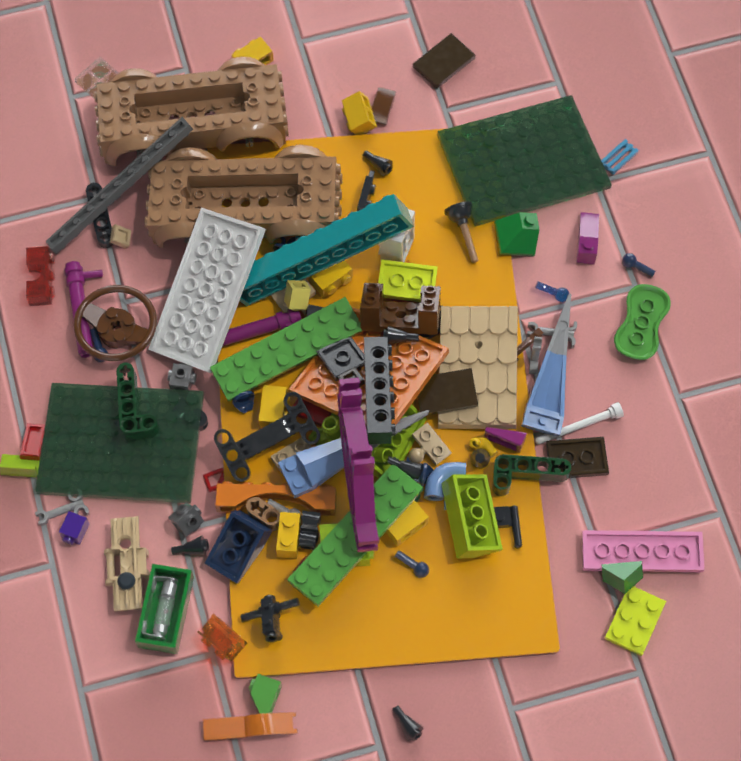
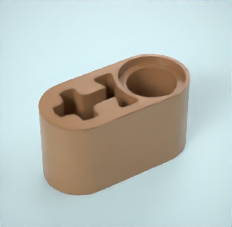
(267, 511)

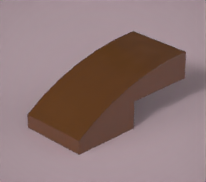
(383, 104)

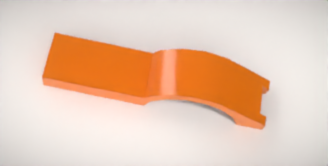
(249, 726)

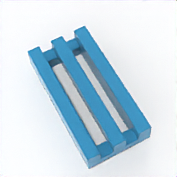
(628, 147)

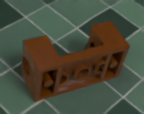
(418, 317)

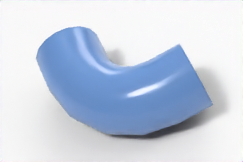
(433, 488)

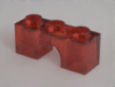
(40, 290)

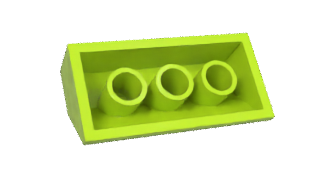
(400, 444)
(471, 515)

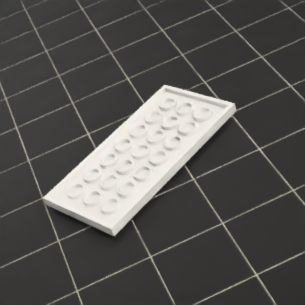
(207, 289)

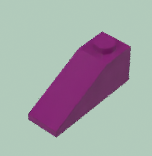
(588, 238)

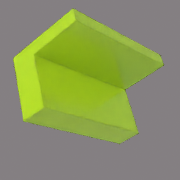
(14, 466)

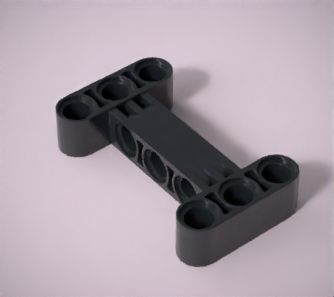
(266, 437)

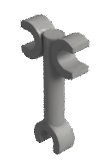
(549, 331)
(535, 355)
(76, 505)

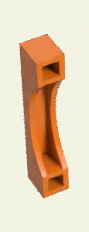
(235, 496)

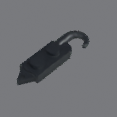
(368, 190)

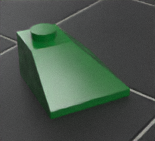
(517, 234)

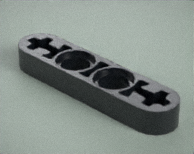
(103, 216)

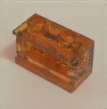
(222, 638)

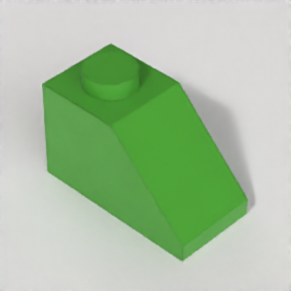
(265, 693)

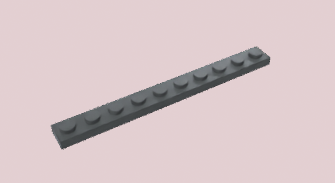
(119, 185)

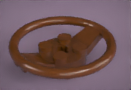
(107, 320)

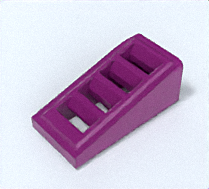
(510, 439)

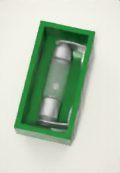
(164, 609)

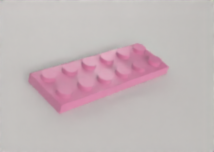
(656, 549)

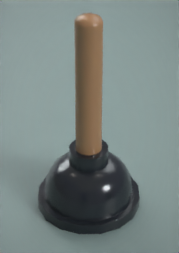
(459, 214)

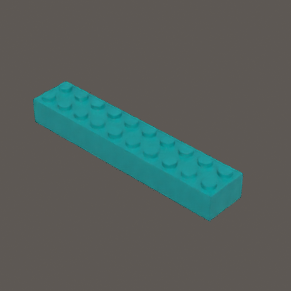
(326, 247)

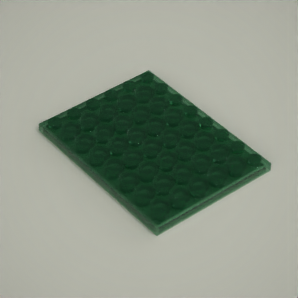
(524, 160)
(93, 458)

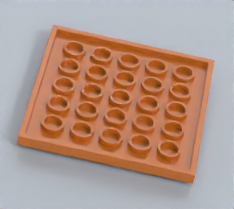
(412, 369)

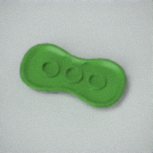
(645, 311)

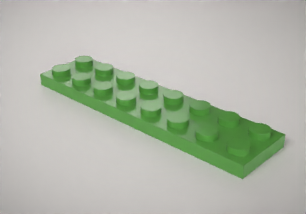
(285, 349)
(338, 551)

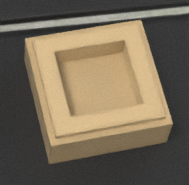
(120, 236)

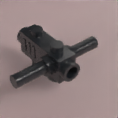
(270, 615)

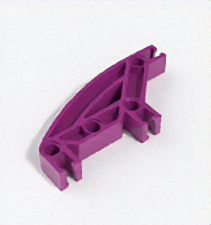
(357, 465)

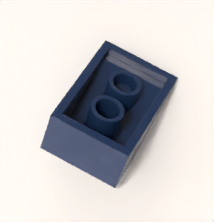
(238, 545)

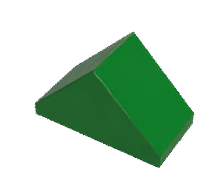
(622, 575)

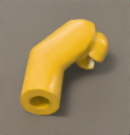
(483, 443)

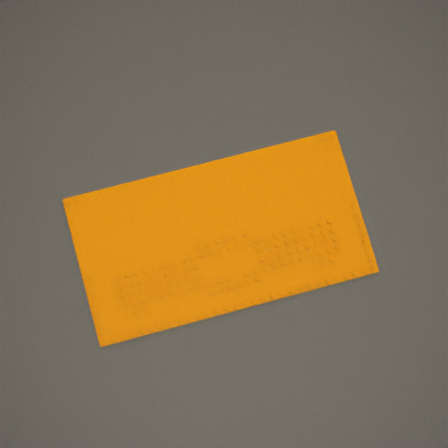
(383, 610)

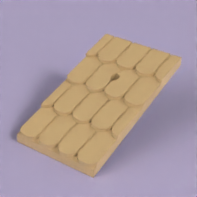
(487, 343)

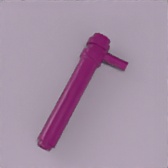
(75, 283)
(262, 326)

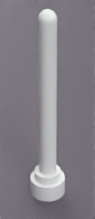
(614, 411)

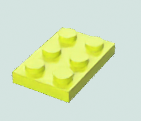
(405, 279)
(635, 620)

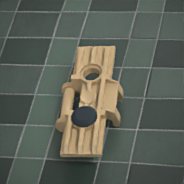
(133, 566)

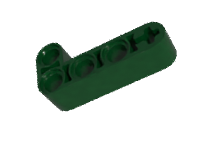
(131, 400)
(531, 473)

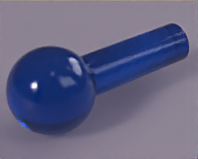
(560, 293)

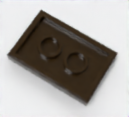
(444, 60)
(448, 392)
(585, 454)

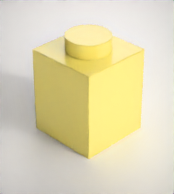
(297, 295)

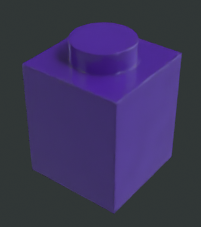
(74, 528)

